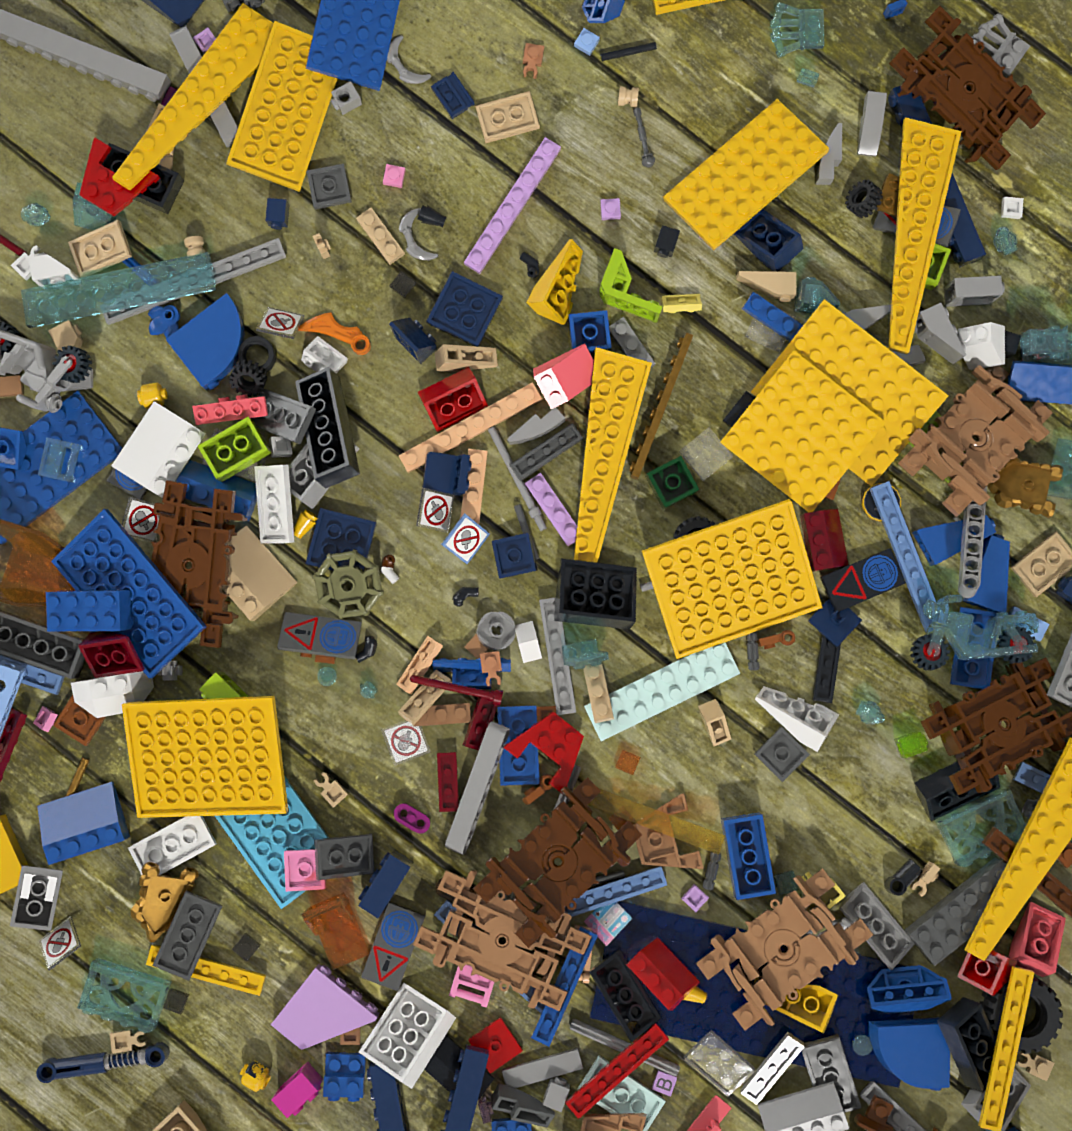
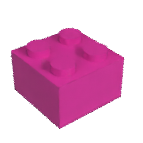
(297, 1090)

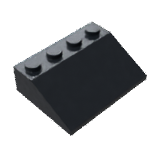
(596, 594)

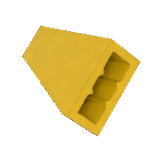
(10, 856)

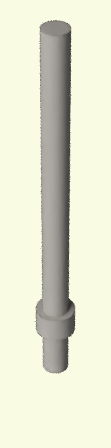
(534, 511)

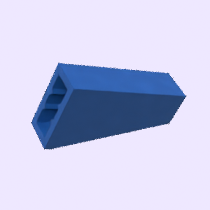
(945, 539)
(994, 576)

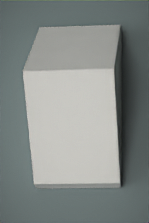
(528, 641)

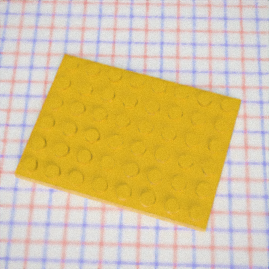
(871, 376)
(732, 578)
(205, 757)

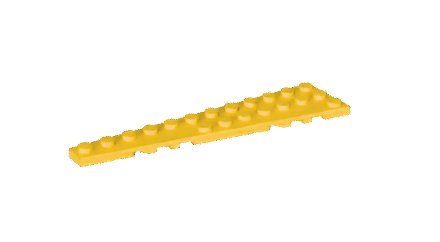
(217, 74)
(924, 180)
(613, 411)
(1035, 853)

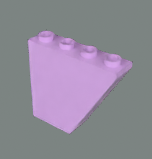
(323, 1010)

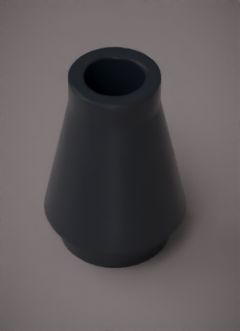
(431, 216)

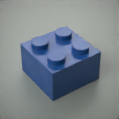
(590, 329)

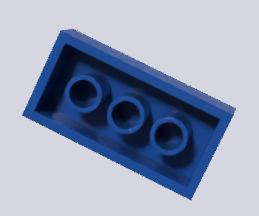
(88, 610)
(748, 856)

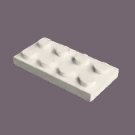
(274, 504)
(174, 844)

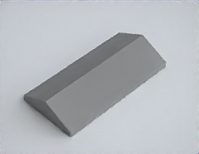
(888, 937)

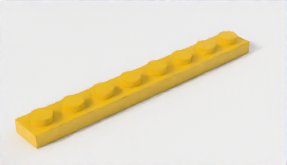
(1006, 1049)

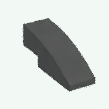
(521, 1106)

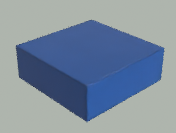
(895, 9)

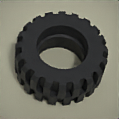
(1044, 1023)

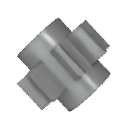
(171, 671)

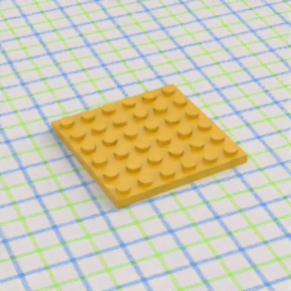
(802, 432)

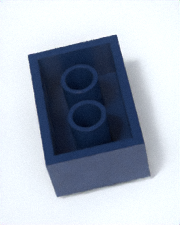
(384, 883)

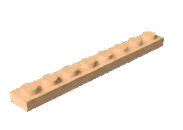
(471, 426)

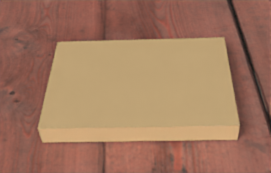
(507, 117)
(100, 249)
(1044, 564)

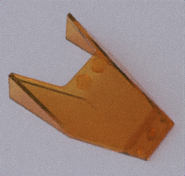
(29, 567)

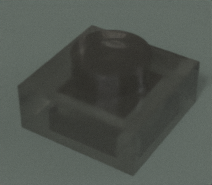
(246, 947)

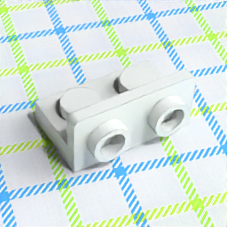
(321, 355)

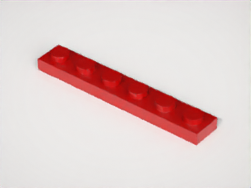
(616, 1070)

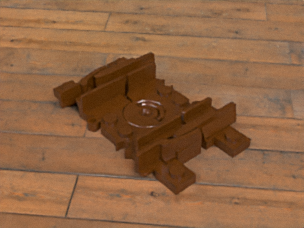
(973, 112)
(983, 713)
(574, 873)

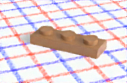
(445, 715)

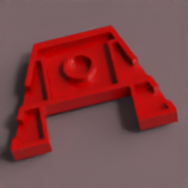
(100, 187)
(554, 739)

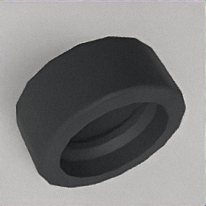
(246, 344)

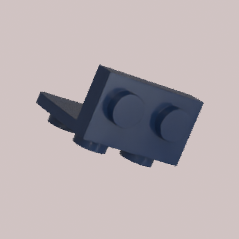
(447, 473)

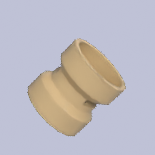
(628, 96)
(194, 245)

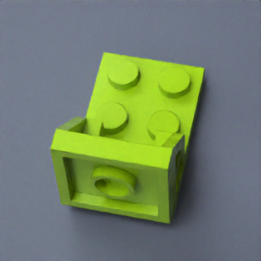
(618, 277)

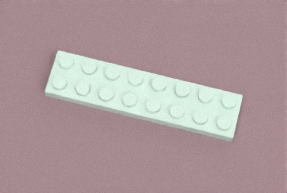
(666, 688)

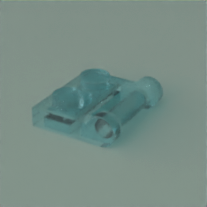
(53, 459)

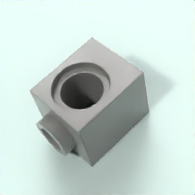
(346, 90)
(556, 1093)

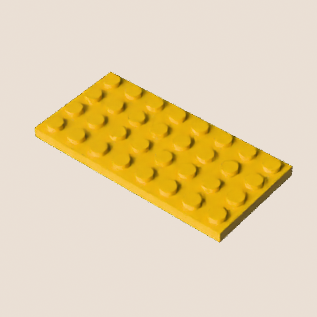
(282, 111)
(746, 174)

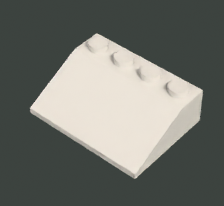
(158, 449)
(407, 1035)

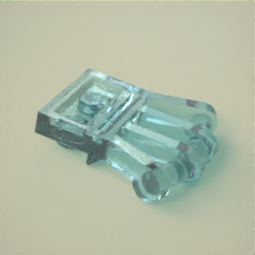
(809, 24)

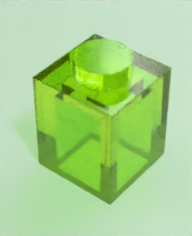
(911, 744)

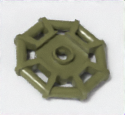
(355, 576)

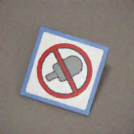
(465, 538)

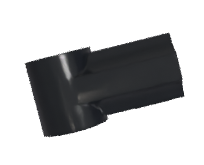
(904, 876)

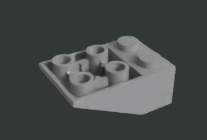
(939, 334)

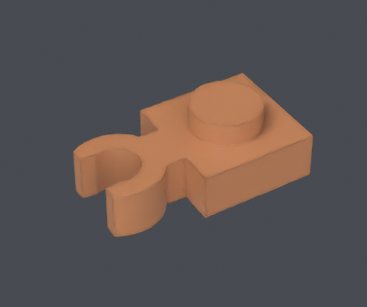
(532, 57)
(490, 664)

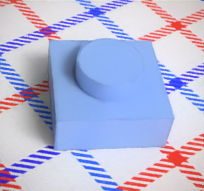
(586, 41)

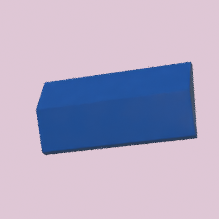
(12, 448)
(973, 672)

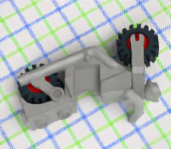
(41, 367)

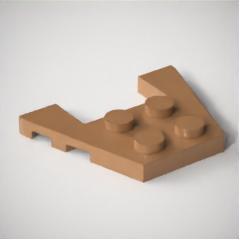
(661, 849)
(613, 1122)

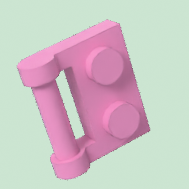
(475, 981)

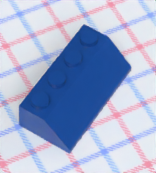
(203, 482)

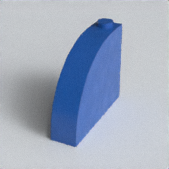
(210, 342)
(912, 1051)

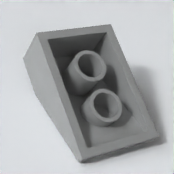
(36, 898)
(1019, 1087)

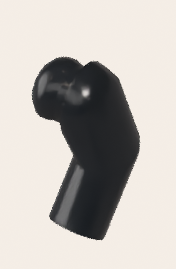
(532, 264)
(463, 593)
(369, 649)

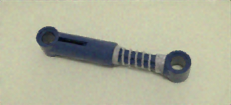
(100, 1063)

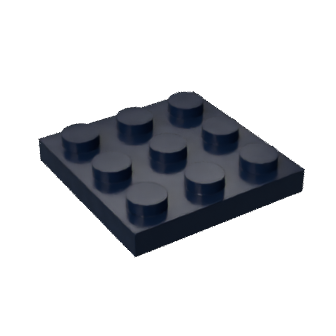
(464, 309)
(340, 534)

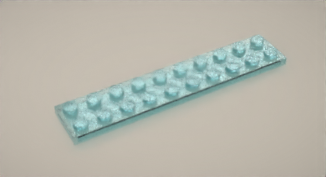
(118, 290)

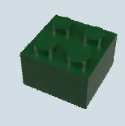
(672, 482)

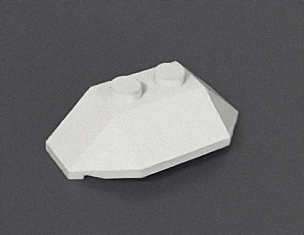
(106, 694)

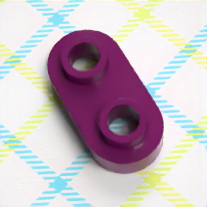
(412, 817)

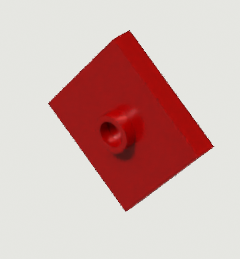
(499, 1042)

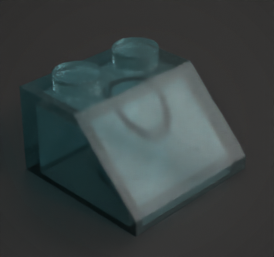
(87, 214)
(811, 294)

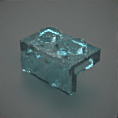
(583, 653)

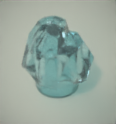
(35, 215)
(1005, 241)
(870, 713)

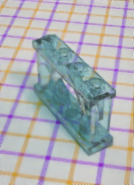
(980, 807)
(115, 1012)

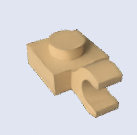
(929, 874)

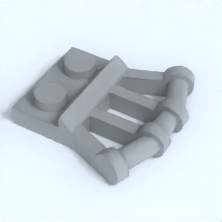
(1010, 49)

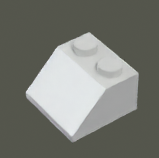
(47, 270)
(983, 344)

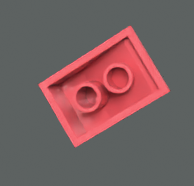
(565, 375)
(1038, 940)

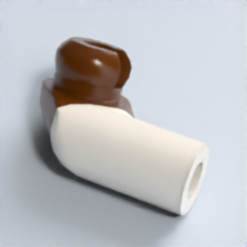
(387, 568)

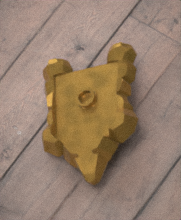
(1026, 486)
(160, 898)

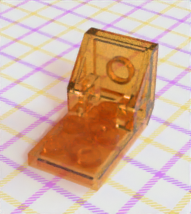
(337, 929)

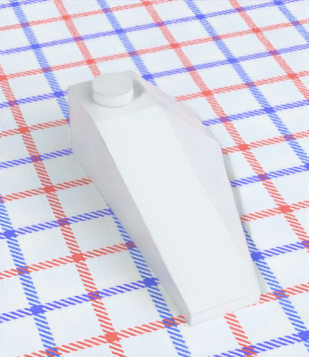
(804, 721)

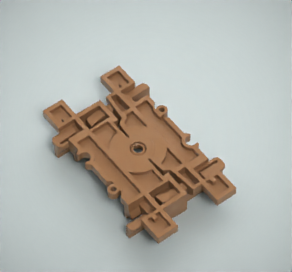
(970, 416)
(495, 960)
(785, 969)

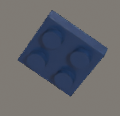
(514, 555)

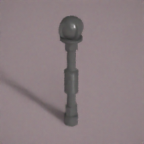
(648, 158)

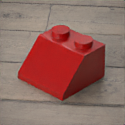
(987, 974)

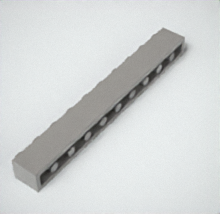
(83, 57)

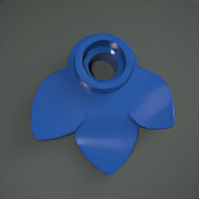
(161, 322)

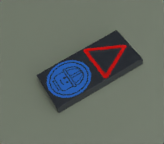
(862, 580)

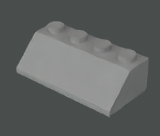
(302, 479)
(805, 1110)

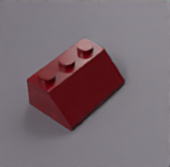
(824, 539)

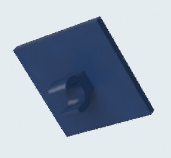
(834, 624)

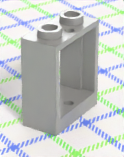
(973, 291)

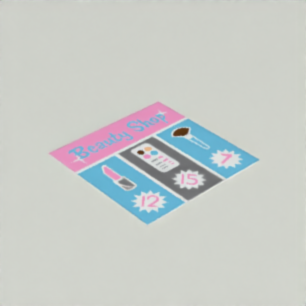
(608, 921)

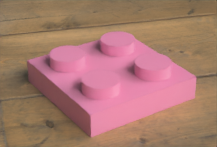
(301, 871)

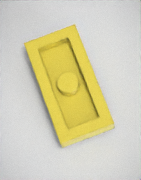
(678, 303)

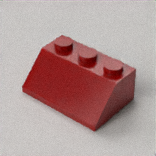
(453, 399)
(663, 973)

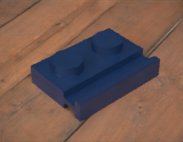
(452, 95)

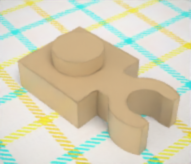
(322, 245)
(333, 792)
(123, 1040)
(1037, 1065)

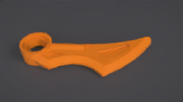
(327, 325)

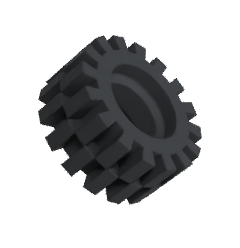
(864, 189)
(251, 370)

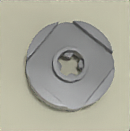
(495, 620)

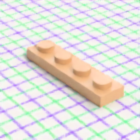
(473, 496)

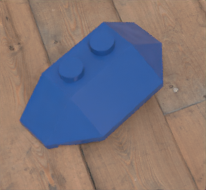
(602, 10)
(907, 990)

